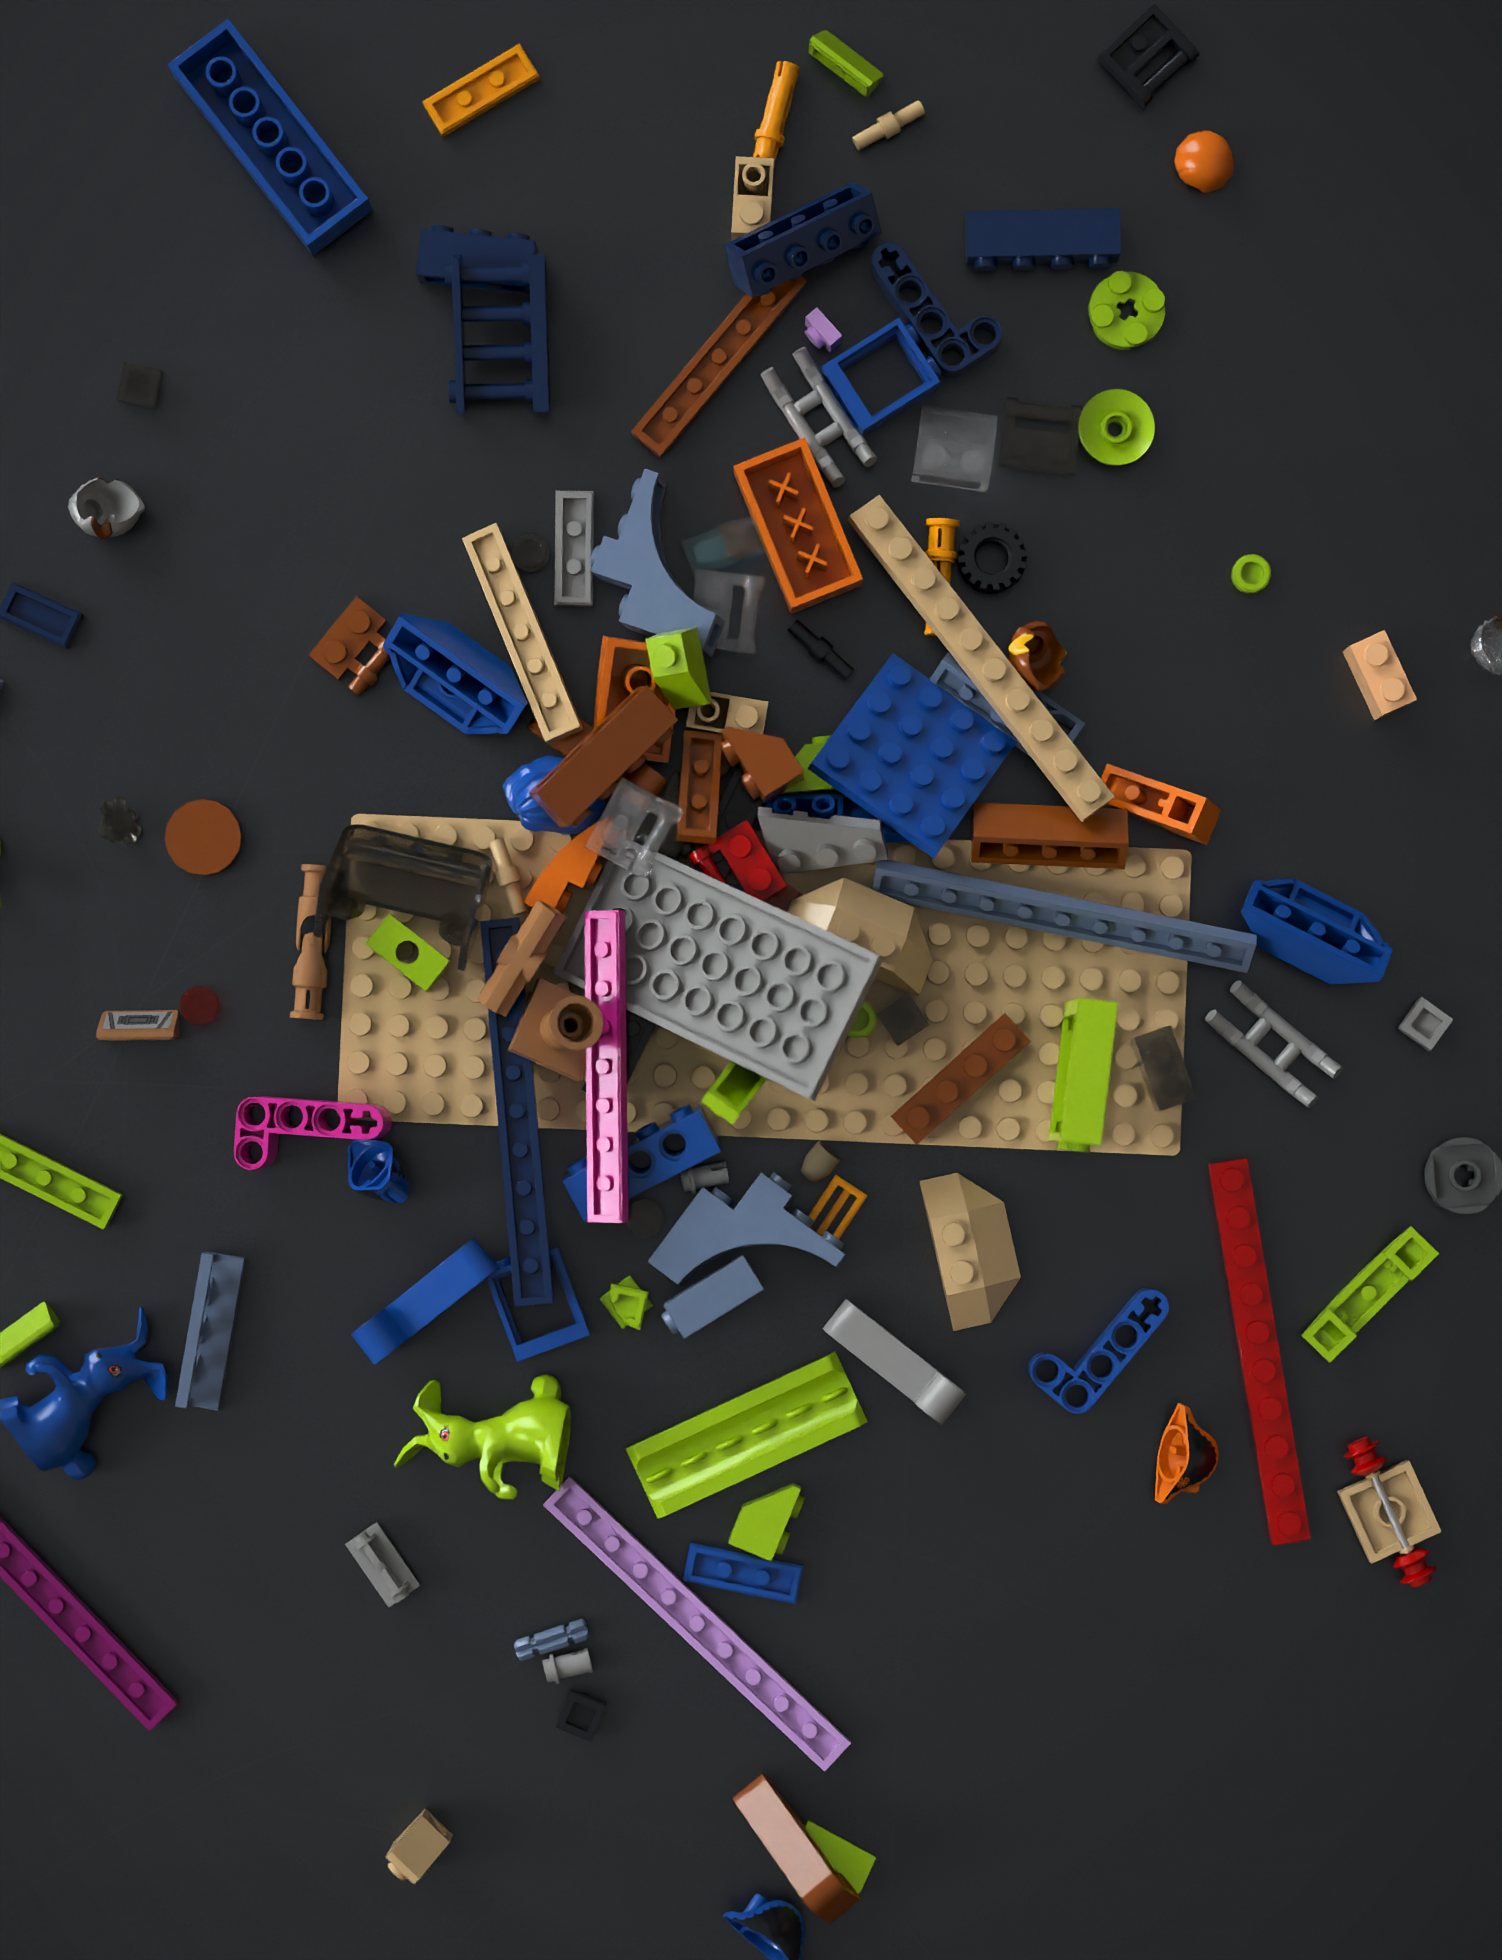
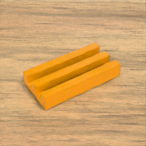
(848, 1189)

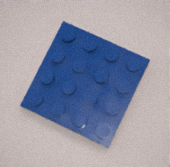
(912, 755)

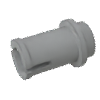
(704, 1176)
(567, 1665)

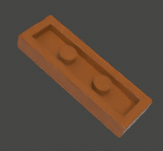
(699, 787)

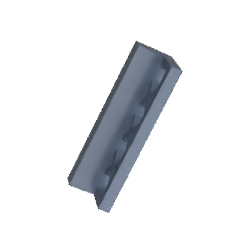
(956, 682)
(210, 1331)

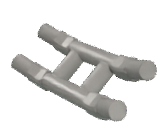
(821, 394)
(1275, 1068)

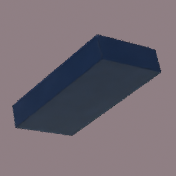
(40, 615)

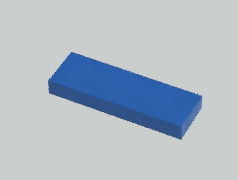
(743, 1572)

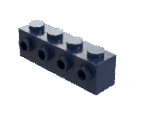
(803, 239)

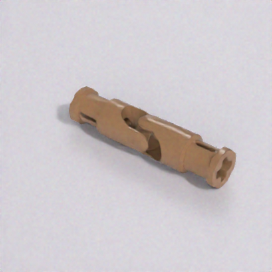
(310, 970)

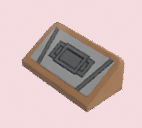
(139, 1025)

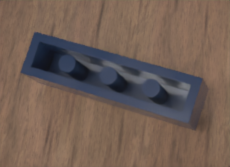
(1042, 237)

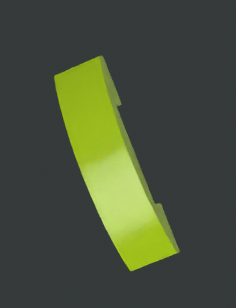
(1368, 1293)

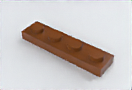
(960, 1078)

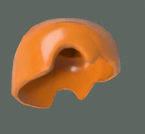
(1205, 161)

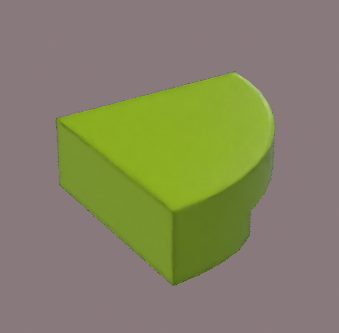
(629, 1304)

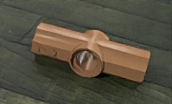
(521, 958)

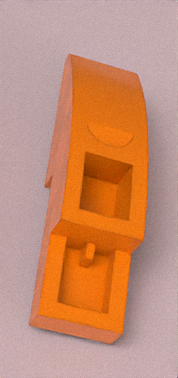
(572, 866)

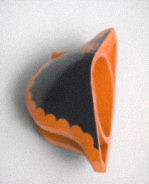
(1184, 1456)

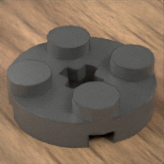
(1447, 1160)

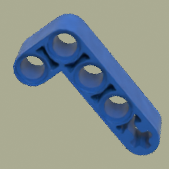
(424, 1301)
(1104, 1345)

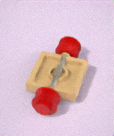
(1389, 1511)

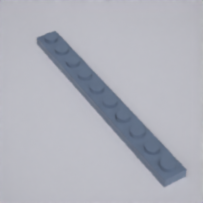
(1065, 915)

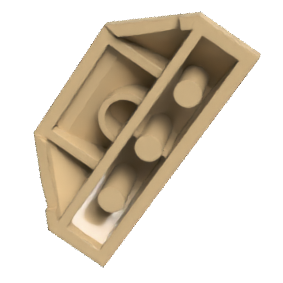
(874, 924)
(970, 1248)

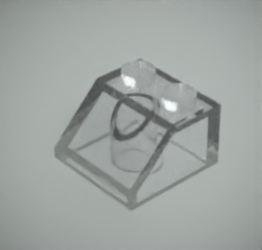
(954, 448)

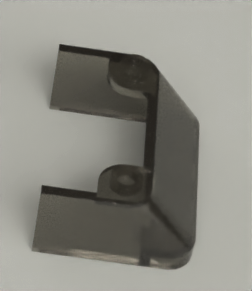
(406, 877)

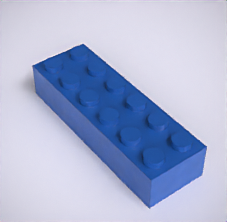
(270, 137)

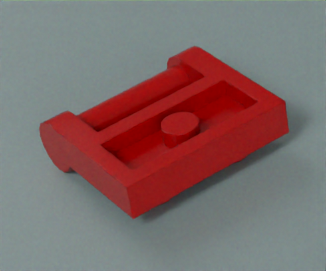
(747, 860)

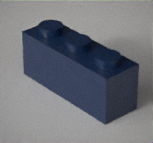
(477, 250)

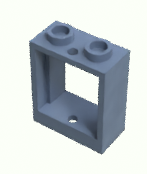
(711, 1297)

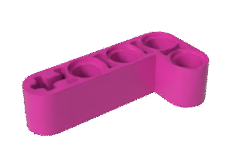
(313, 1124)

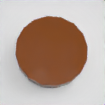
(203, 837)

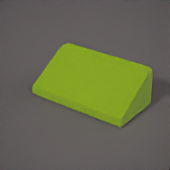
(845, 62)
(27, 1332)
(844, 1856)

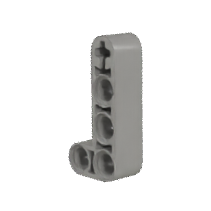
(894, 1361)

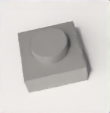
(1425, 1023)

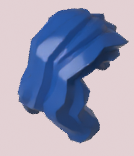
(529, 811)

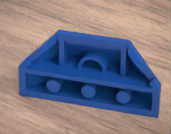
(454, 675)
(1315, 932)

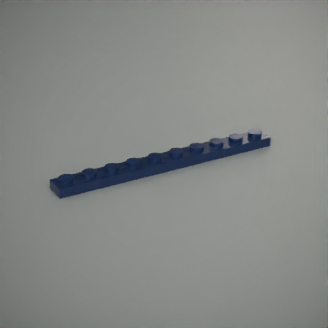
(518, 1139)

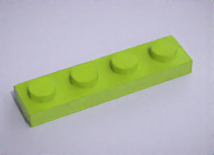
(57, 1183)

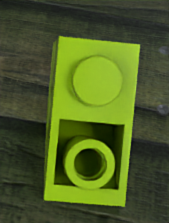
(763, 1521)

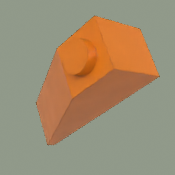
(1162, 804)

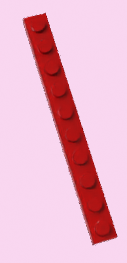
(1259, 1351)

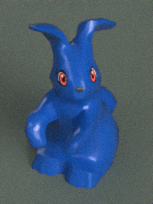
(60, 1422)

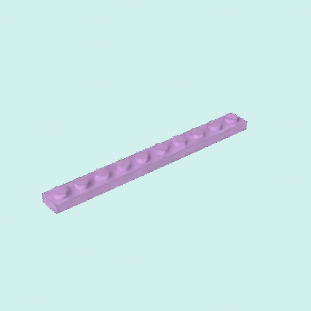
(697, 1623)

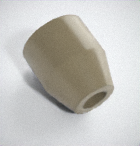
(820, 1162)

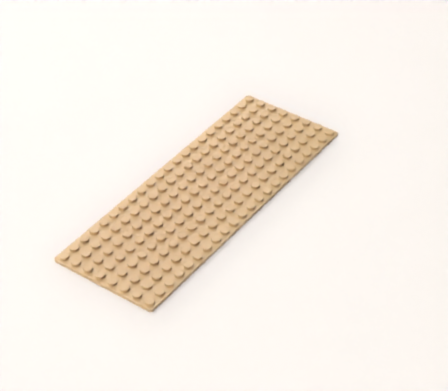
(433, 1052)

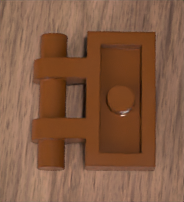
(348, 640)

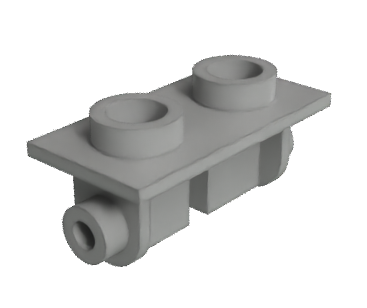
(382, 1564)

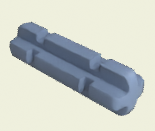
(551, 1639)

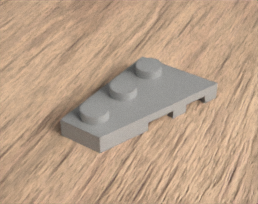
(813, 843)

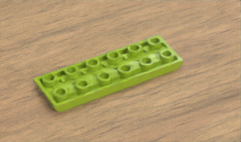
(746, 1435)

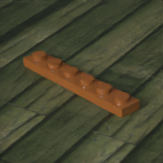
(713, 366)

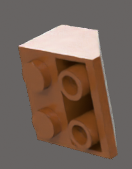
(765, 761)

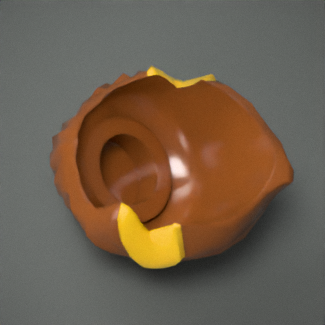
(1037, 655)

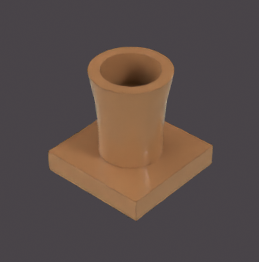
(541, 1030)

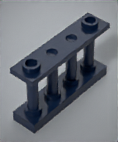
(532, 351)

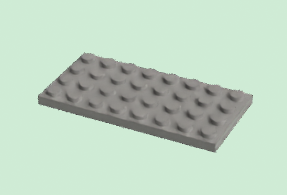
(731, 971)

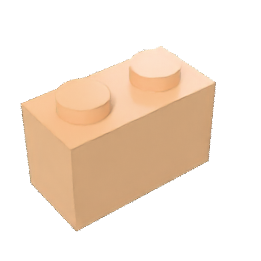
(1379, 675)

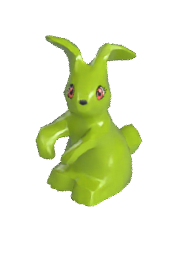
(528, 1432)

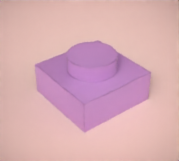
(821, 331)

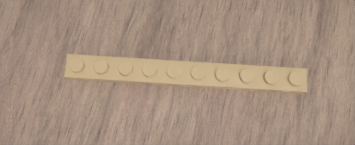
(980, 658)

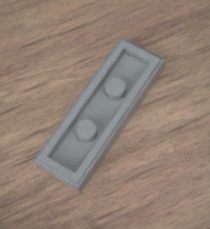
(574, 548)

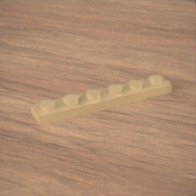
(522, 634)

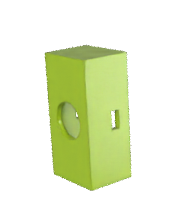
(429, 964)

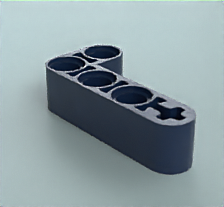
(929, 307)

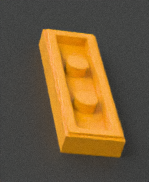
(481, 90)

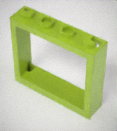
(1083, 1073)

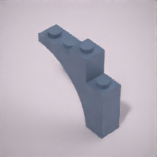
(639, 564)
(760, 1218)

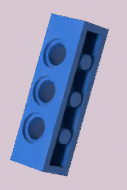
(687, 1121)

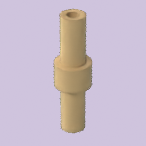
(888, 125)
(508, 876)

